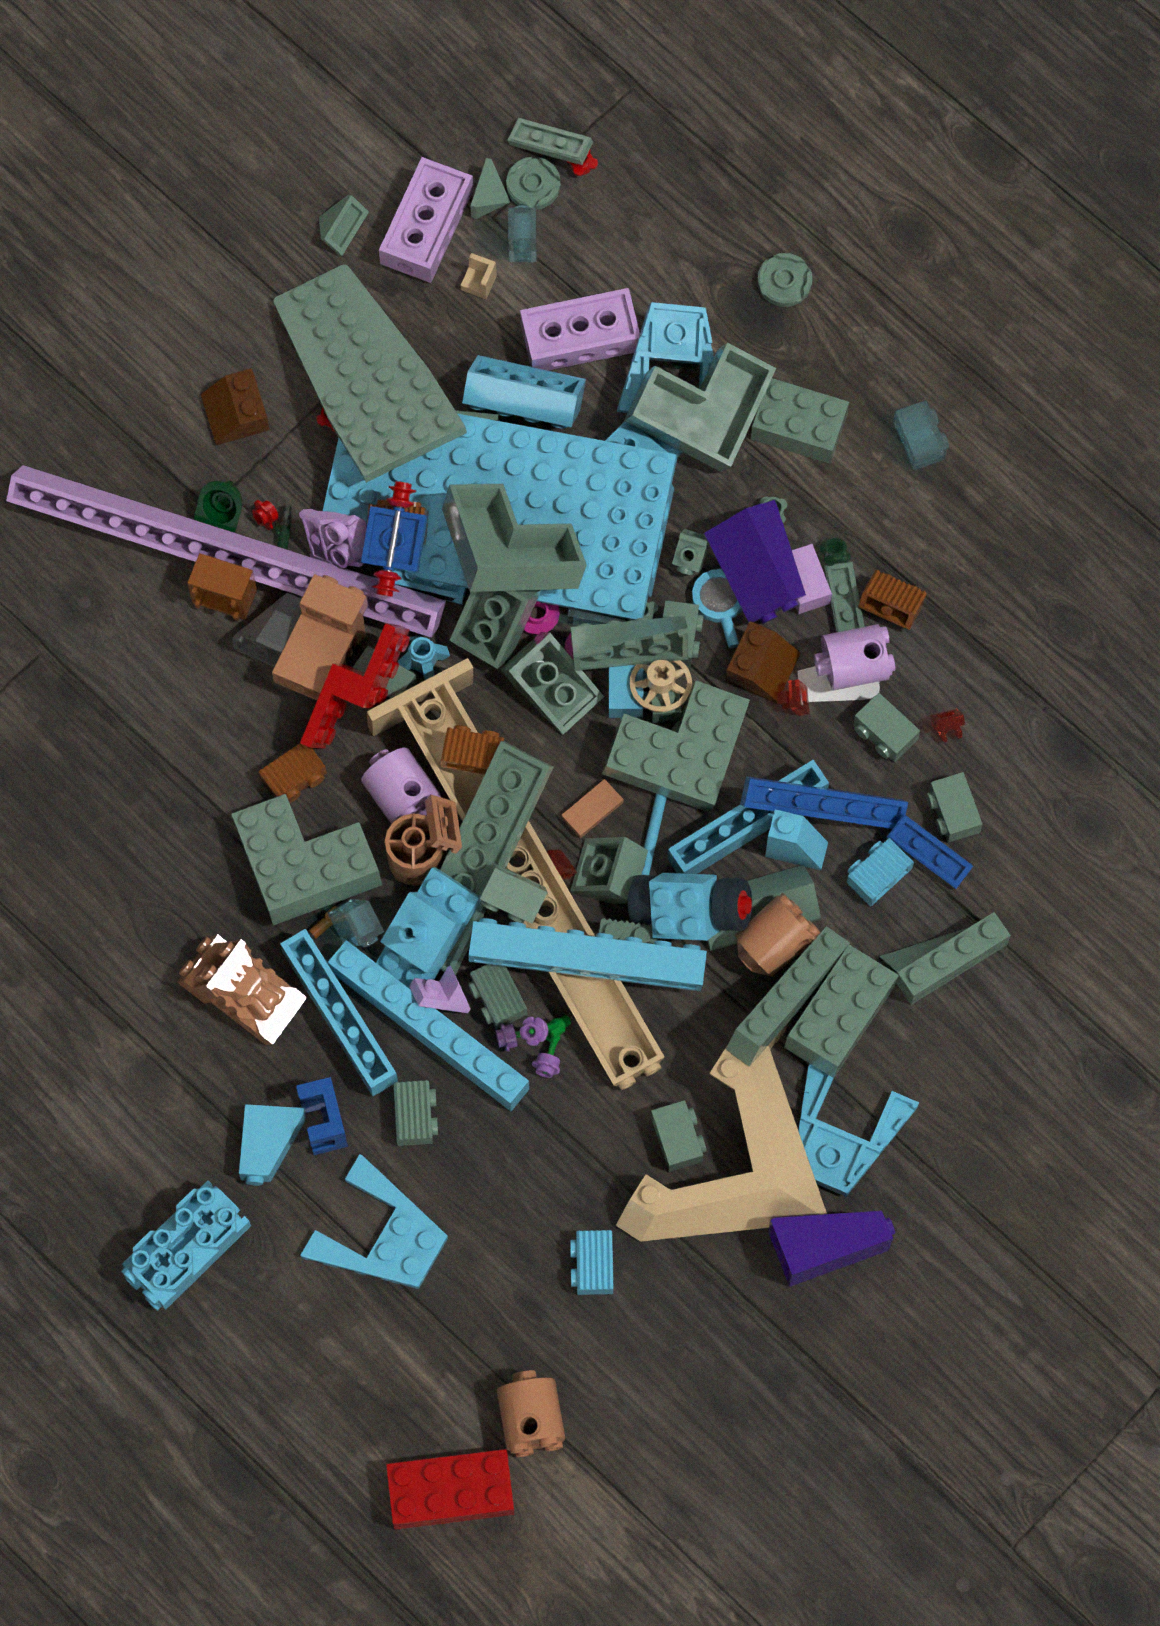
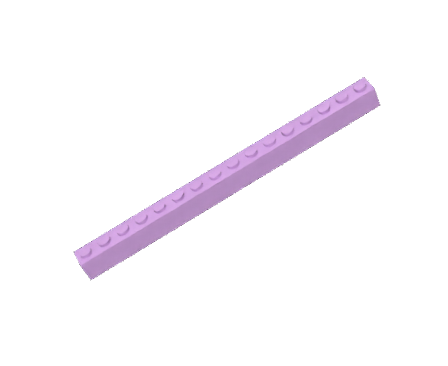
(190, 537)

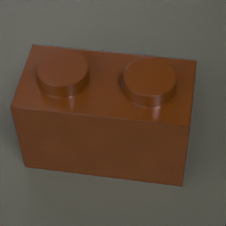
(235, 407)
(762, 662)

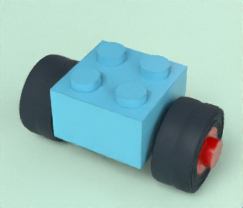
(689, 905)

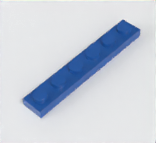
(822, 802)

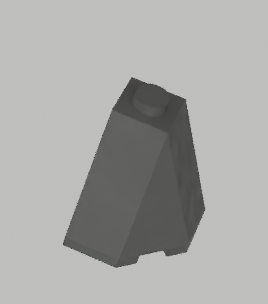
(270, 631)

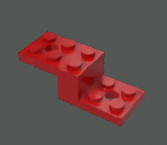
(358, 687)

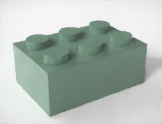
(800, 420)
(494, 623)

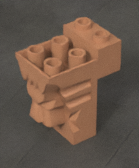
(323, 635)
(241, 987)

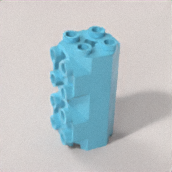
(184, 1245)

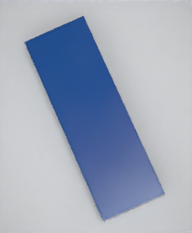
(930, 851)

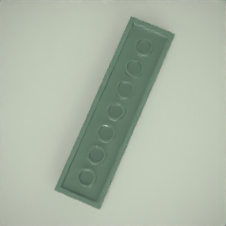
(494, 827)

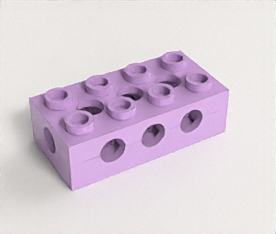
(426, 217)
(584, 314)

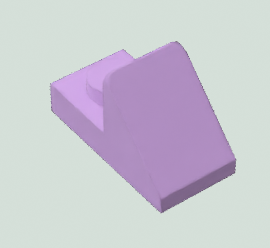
(440, 994)

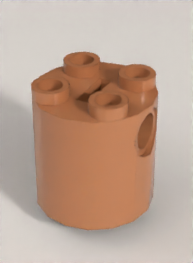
(410, 849)
(775, 937)
(530, 1403)

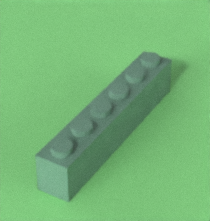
(787, 996)

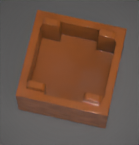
(222, 586)

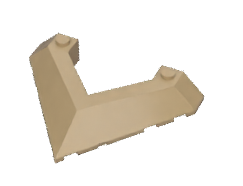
(776, 1188)

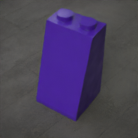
(758, 561)
(828, 1242)

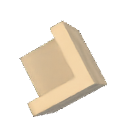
(479, 276)

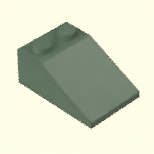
(549, 682)

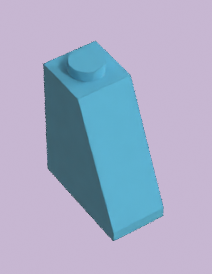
(795, 841)
(266, 1140)

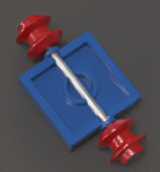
(394, 539)

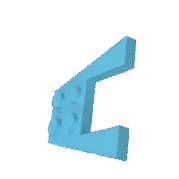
(669, 335)
(836, 1155)
(403, 1248)

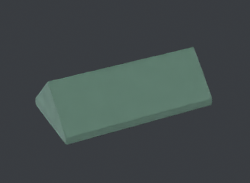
(792, 882)

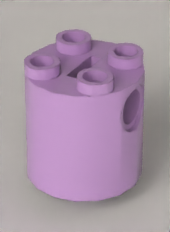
(845, 659)
(398, 783)

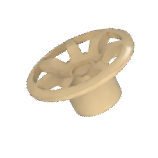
(660, 680)

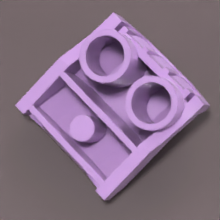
(334, 537)

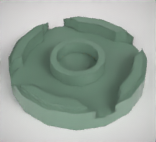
(533, 183)
(784, 280)

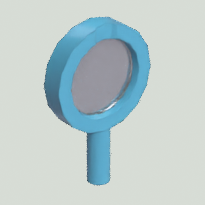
(717, 602)

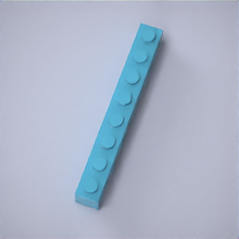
(587, 955)
(429, 1026)

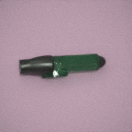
(283, 527)

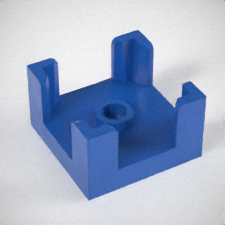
(330, 1134)

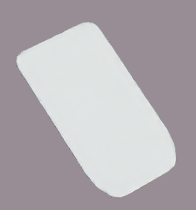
(820, 689)

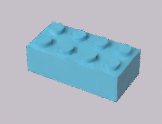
(523, 392)

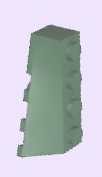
(629, 642)
(941, 959)

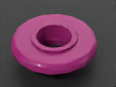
(546, 623)

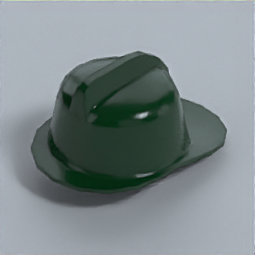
(219, 505)

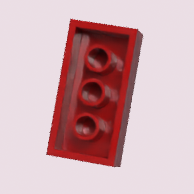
(450, 1489)

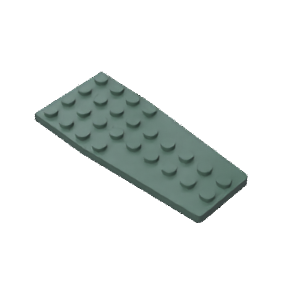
(366, 374)

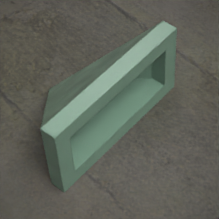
(489, 192)
(341, 223)

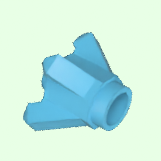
(423, 655)

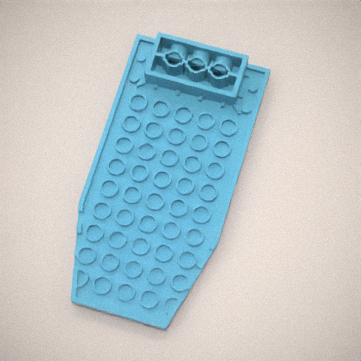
(606, 489)

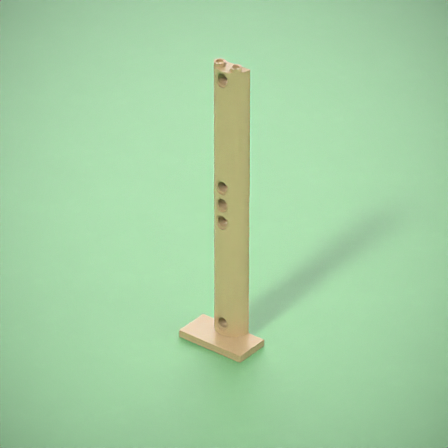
(598, 1004)

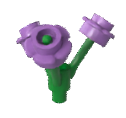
(536, 1031)

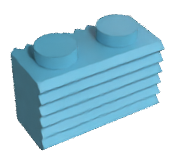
(879, 871)
(594, 1262)

